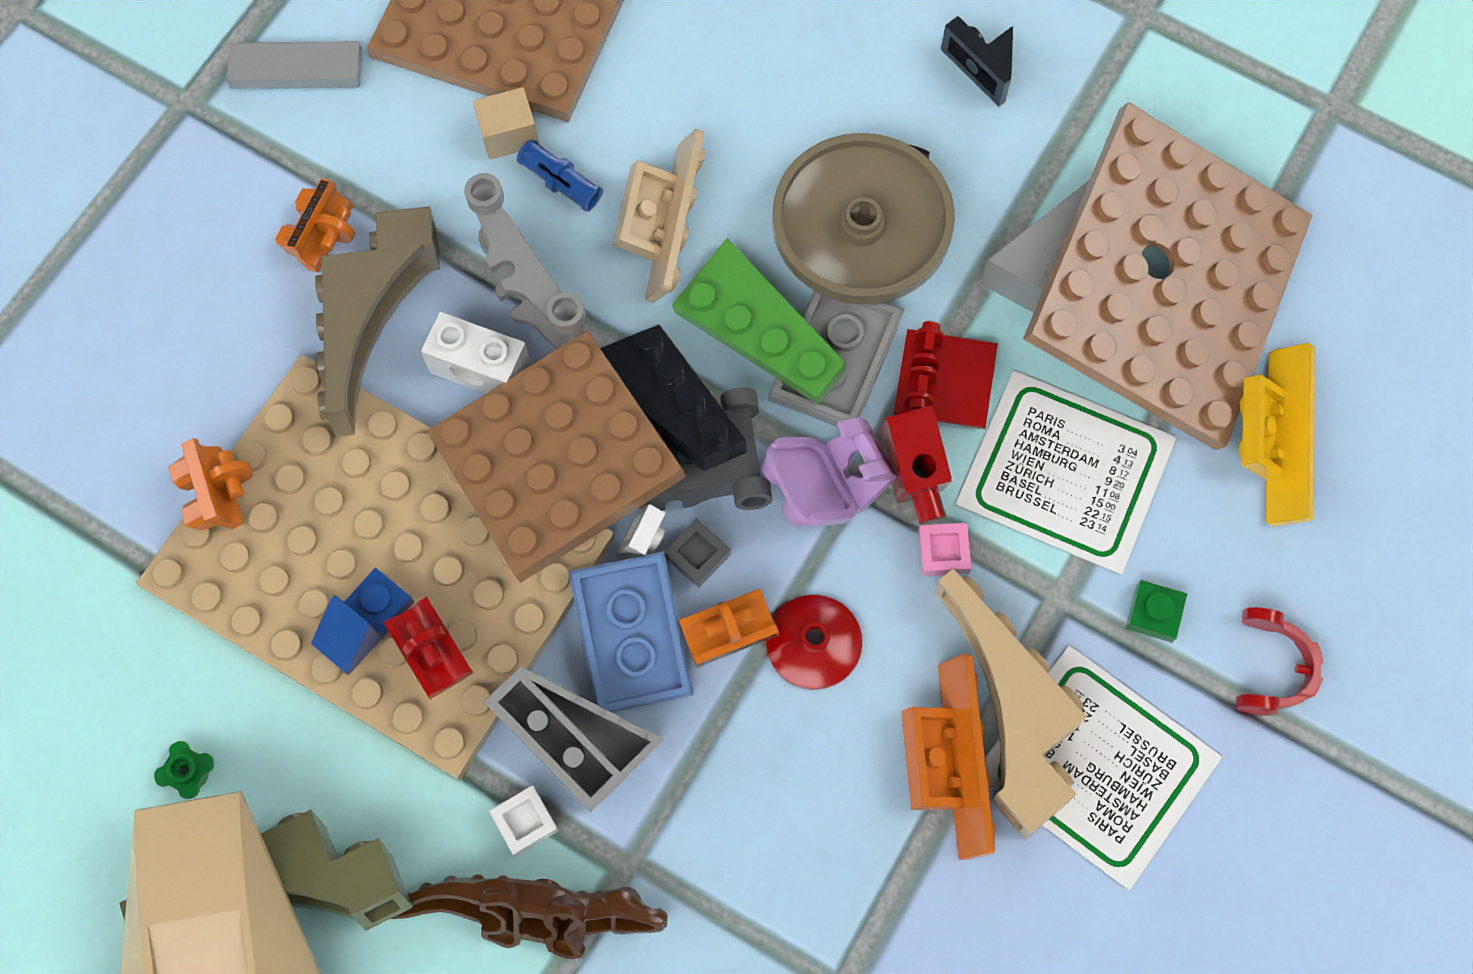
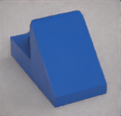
(357, 625)

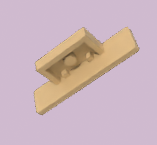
(656, 213)

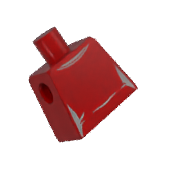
(915, 442)

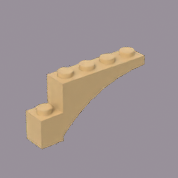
(1028, 708)

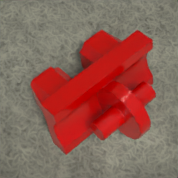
(428, 648)

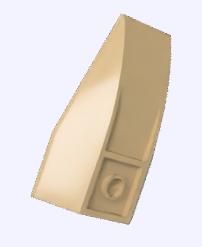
(208, 895)

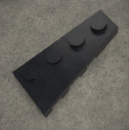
(675, 398)

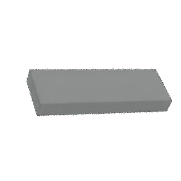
(294, 64)

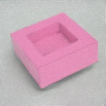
(944, 548)

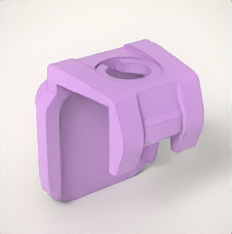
(817, 477)

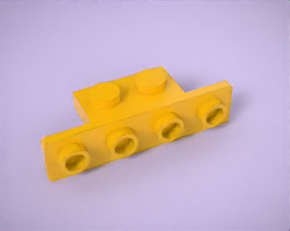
(1281, 433)

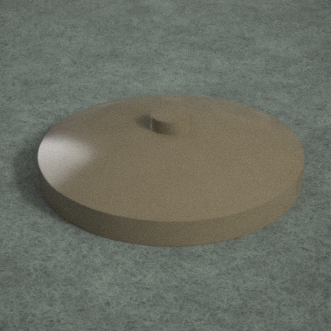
(863, 218)

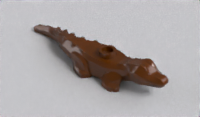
(537, 911)

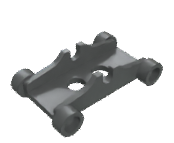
(734, 477)

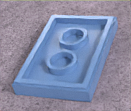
(631, 633)

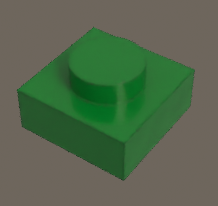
(1156, 611)

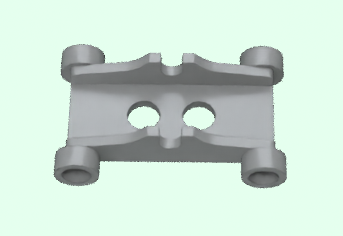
(520, 273)

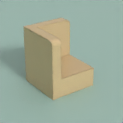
(505, 122)

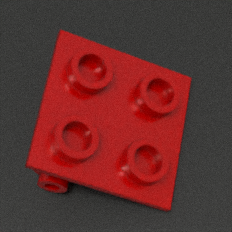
(948, 374)

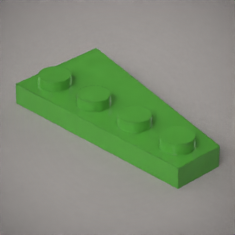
(754, 320)

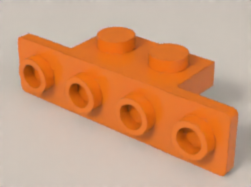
(948, 758)

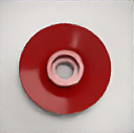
(808, 664)

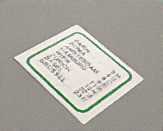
(1066, 472)
(1128, 771)

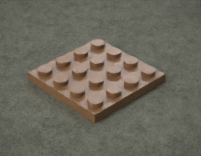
(555, 455)

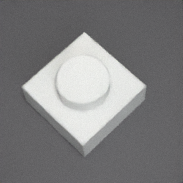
(643, 533)
(523, 821)

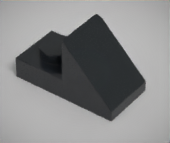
(983, 63)

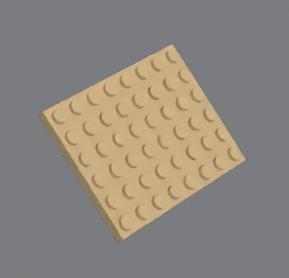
(318, 526)

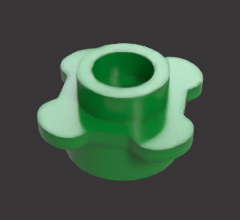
(197, 775)

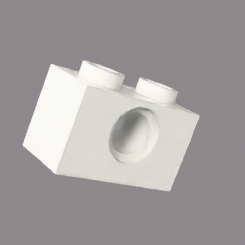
(472, 354)

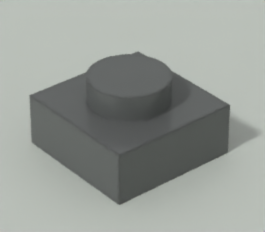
(697, 553)

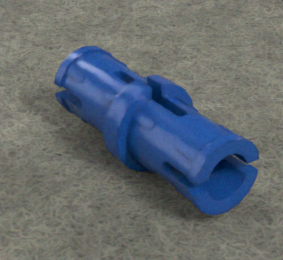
(559, 175)

